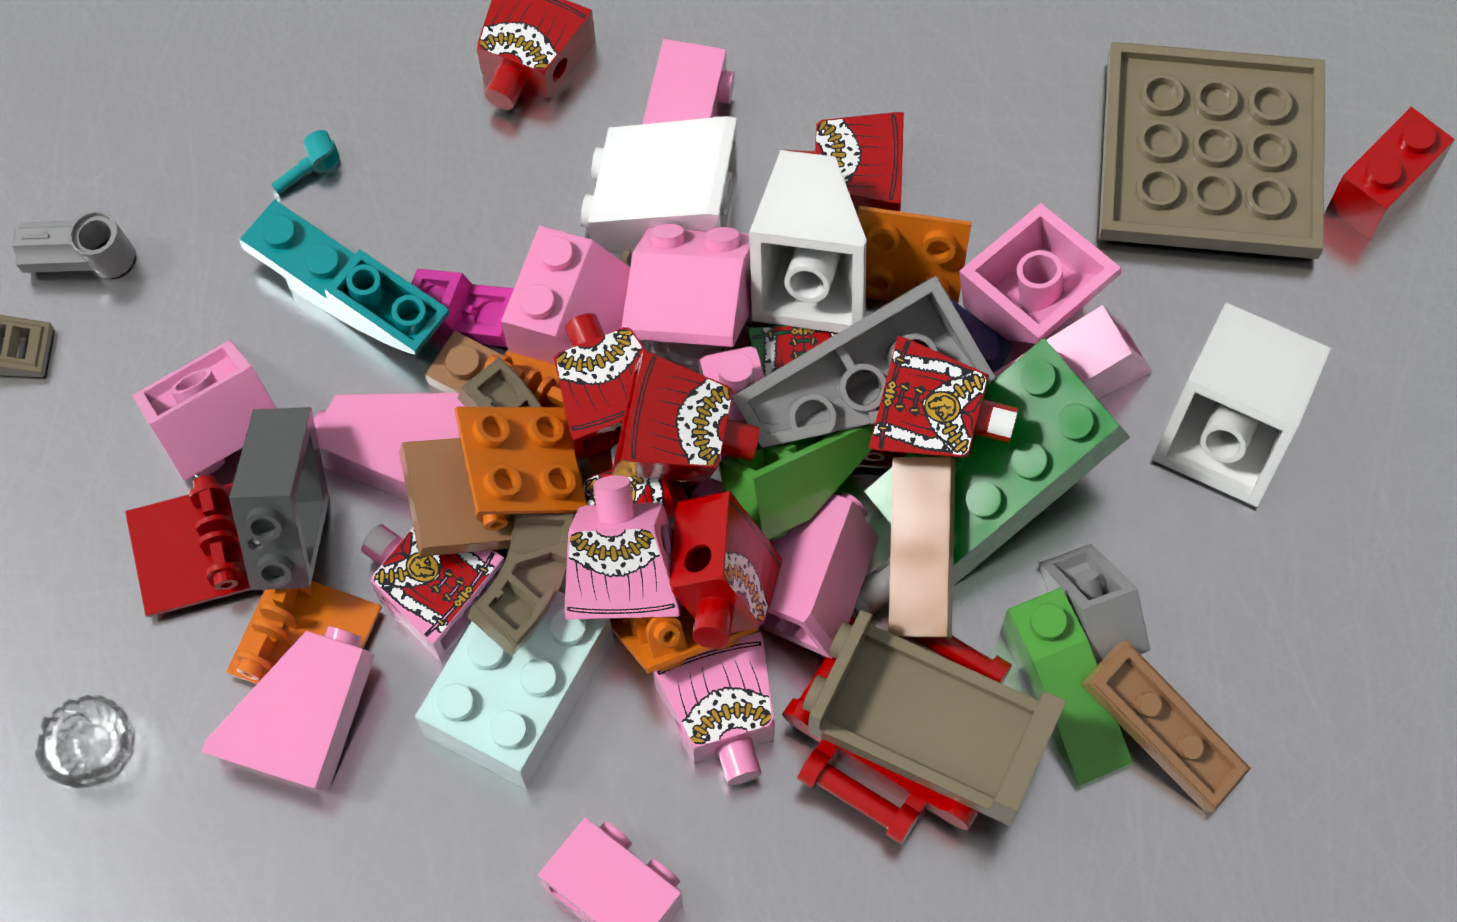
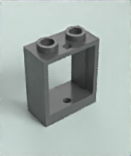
(280, 498)

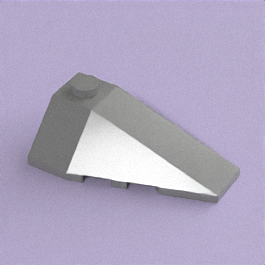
(845, 376)

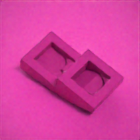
(472, 307)

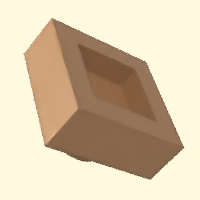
(458, 363)

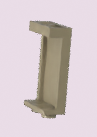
(931, 719)

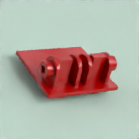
(187, 548)

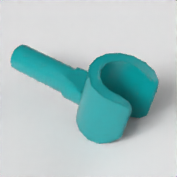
(321, 158)

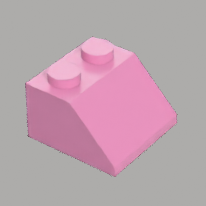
(1034, 277)
(557, 283)
(689, 286)
(204, 409)

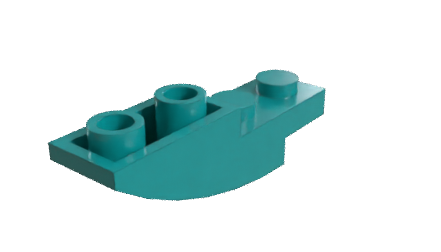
(342, 282)

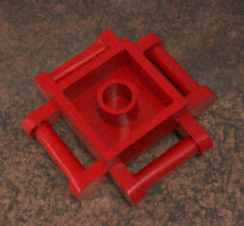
(916, 796)

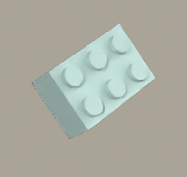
(508, 707)

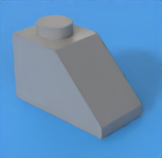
(1100, 598)

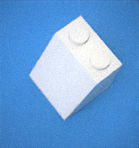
(659, 177)
(807, 247)
(1242, 404)

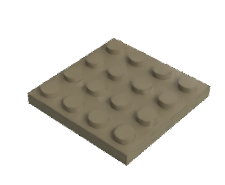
(1214, 150)

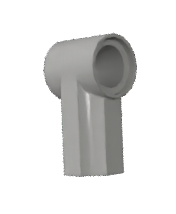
(72, 246)

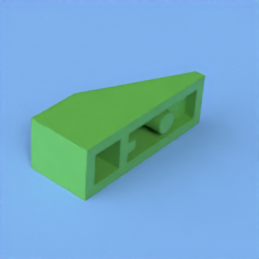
(794, 478)
(1057, 658)

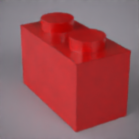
(1390, 173)

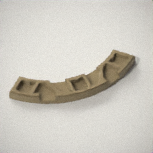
(538, 543)

